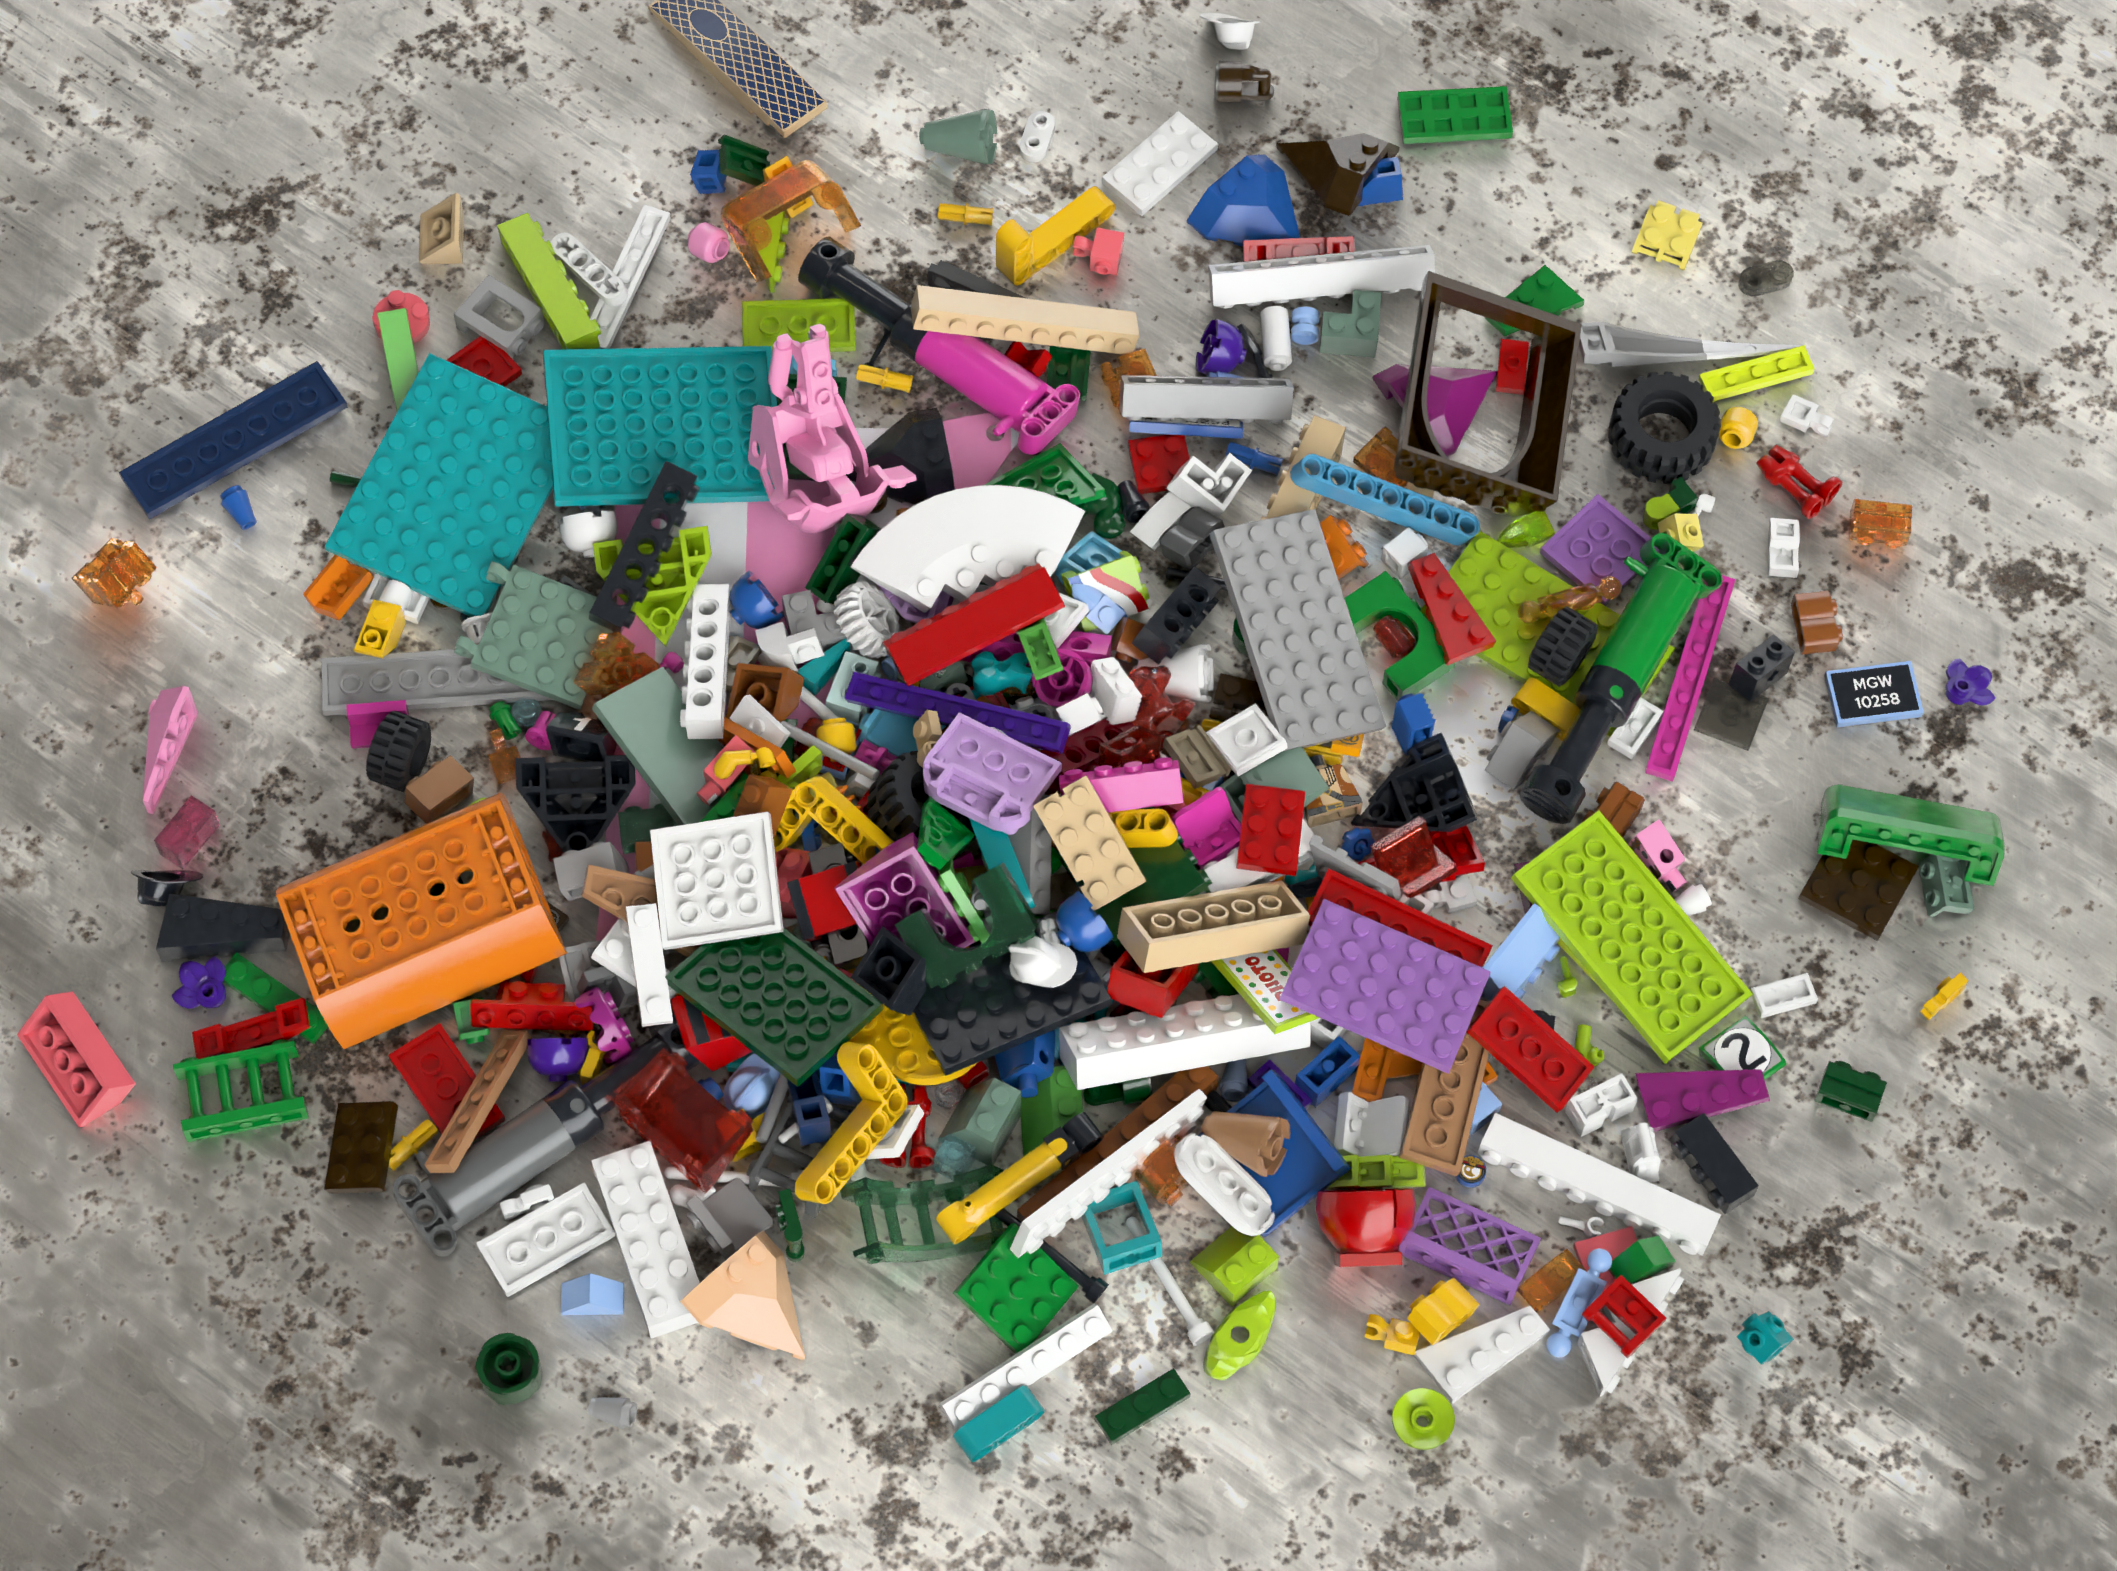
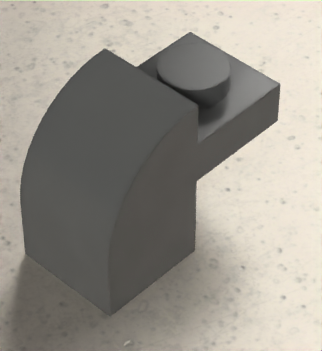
(621, 991)

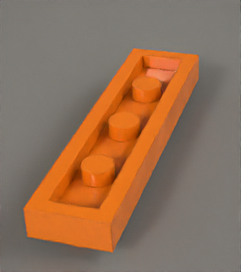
(783, 764)

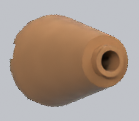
(1250, 1139)

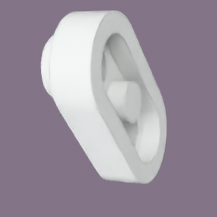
(1038, 134)

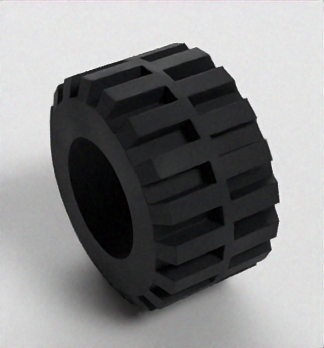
(1562, 646)
(398, 750)

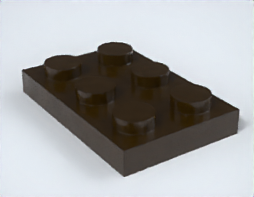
(361, 1147)

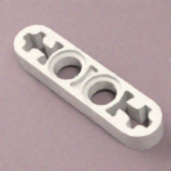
(590, 268)

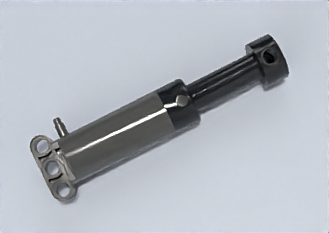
(526, 1144)

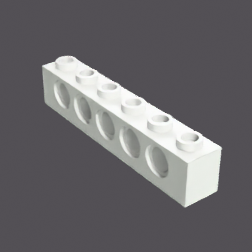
(707, 662)

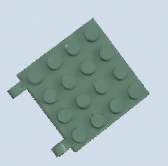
(536, 635)

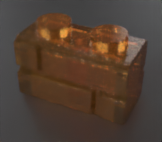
(1880, 523)

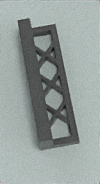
(951, 277)

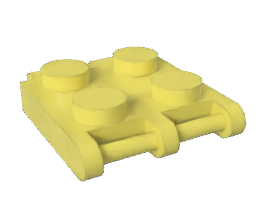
(1668, 233)

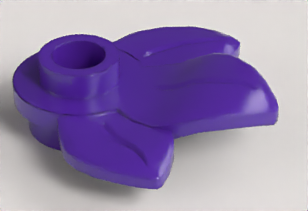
(1968, 683)
(198, 981)

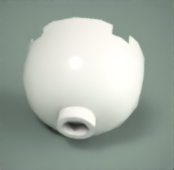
(584, 529)

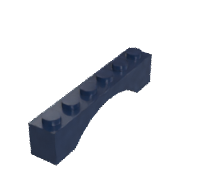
(810, 1110)

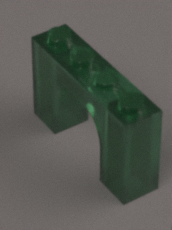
(1011, 922)

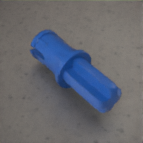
(1255, 458)

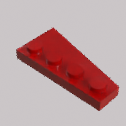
(1453, 617)

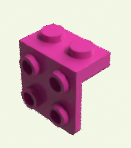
(1208, 827)

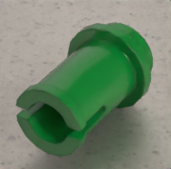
(501, 714)

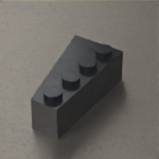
(220, 928)

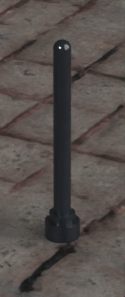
(1091, 1286)

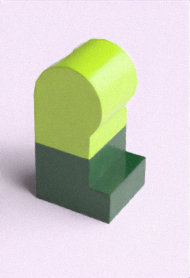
(1678, 500)

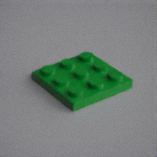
(1014, 1293)

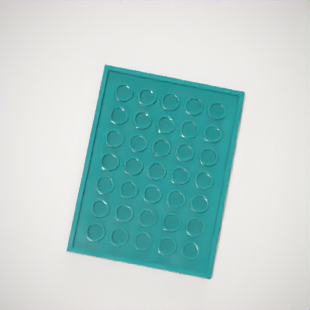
(635, 408)
(450, 488)

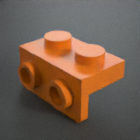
(1344, 551)
(337, 587)

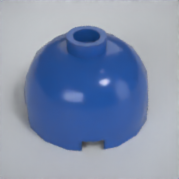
(753, 603)
(1081, 925)

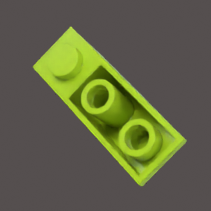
(776, 249)

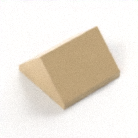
(442, 232)

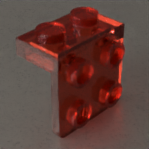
(1412, 858)

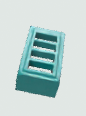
(822, 669)

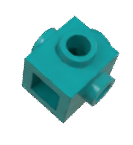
(1764, 1336)

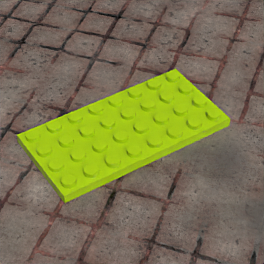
(1496, 585)
(1631, 936)

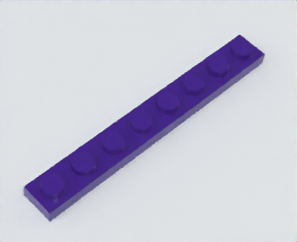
(914, 701)

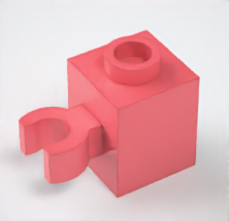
(1104, 251)

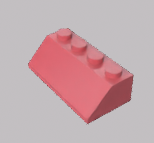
(75, 1057)

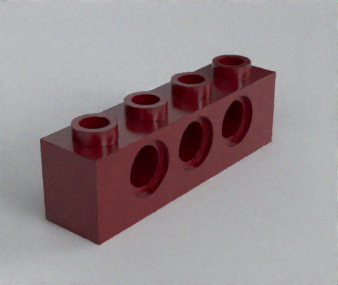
(1083, 748)

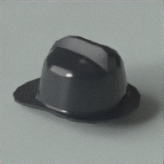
(156, 885)

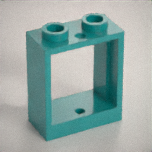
(1131, 1251)

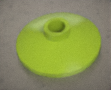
(1428, 1405)

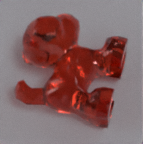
(1156, 704)

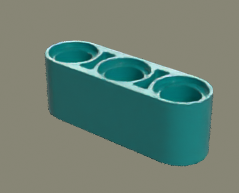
(998, 1423)

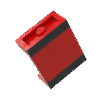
(818, 903)

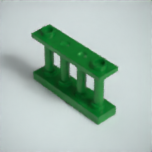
(259, 1113)

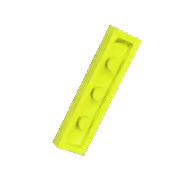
(1757, 373)

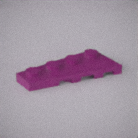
(1683, 1096)

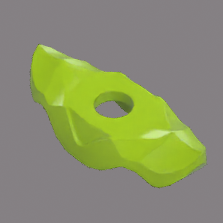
(1227, 1356)

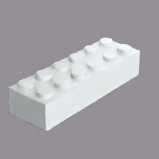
(648, 1236)

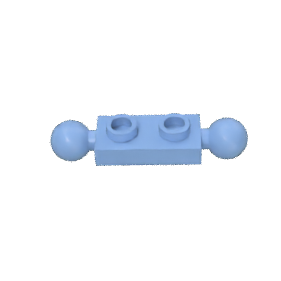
(1580, 1294)

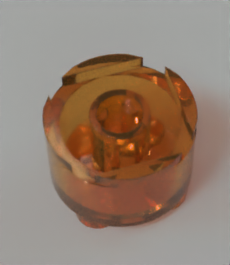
(1161, 1174)

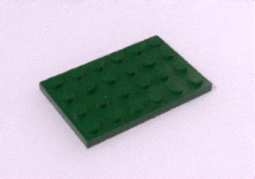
(776, 999)

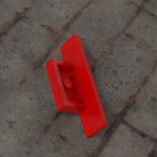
(531, 1008)

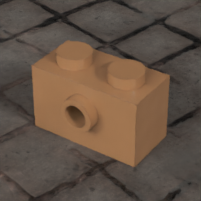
(438, 789)

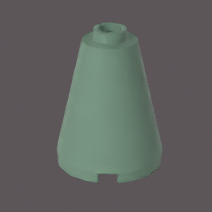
(963, 136)

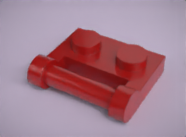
(1631, 1309)

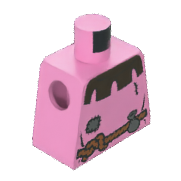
(1659, 854)

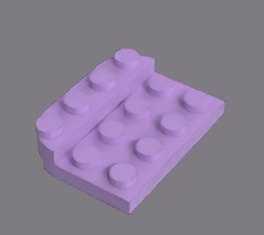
(987, 775)

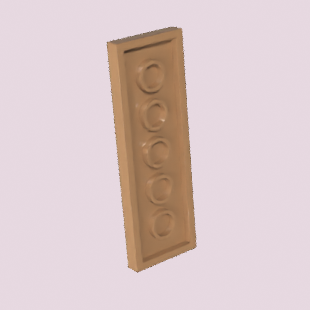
(1445, 1108)

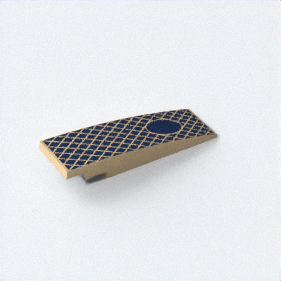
(741, 62)

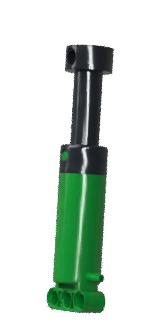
(1621, 669)

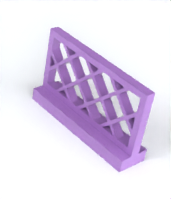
(1465, 1268)

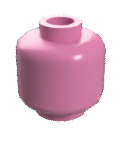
(708, 242)

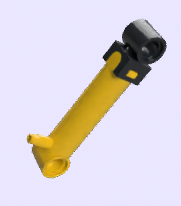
(1056, 1152)

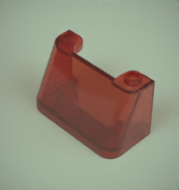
(682, 1120)

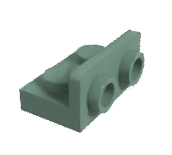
(1945, 885)

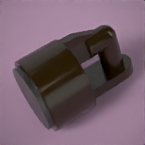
(1232, 89)

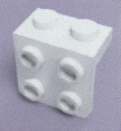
(1371, 1126)

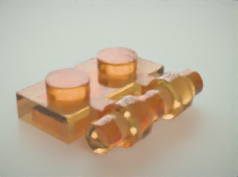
(1133, 363)

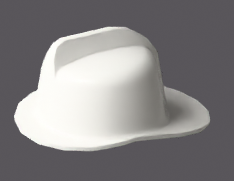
(1231, 30)
(1042, 962)

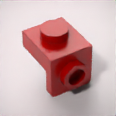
(1031, 360)

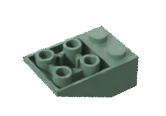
(1284, 770)

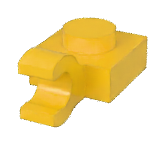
(592, 1062)
(1398, 1335)

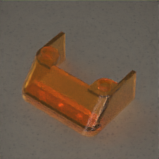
(747, 214)

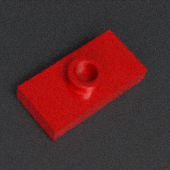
(1512, 366)

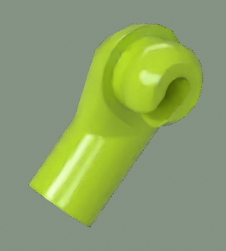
(1583, 1045)

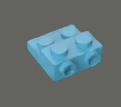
(1087, 554)

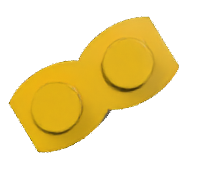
(1442, 1310)

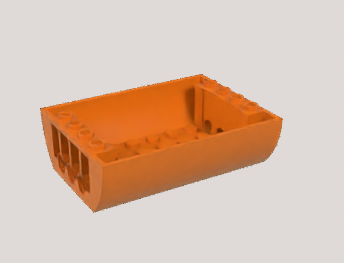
(427, 945)

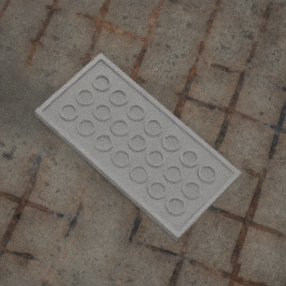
(1297, 629)

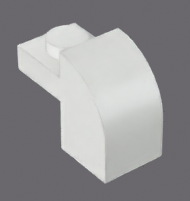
(786, 650)

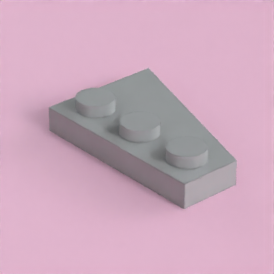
(1340, 862)

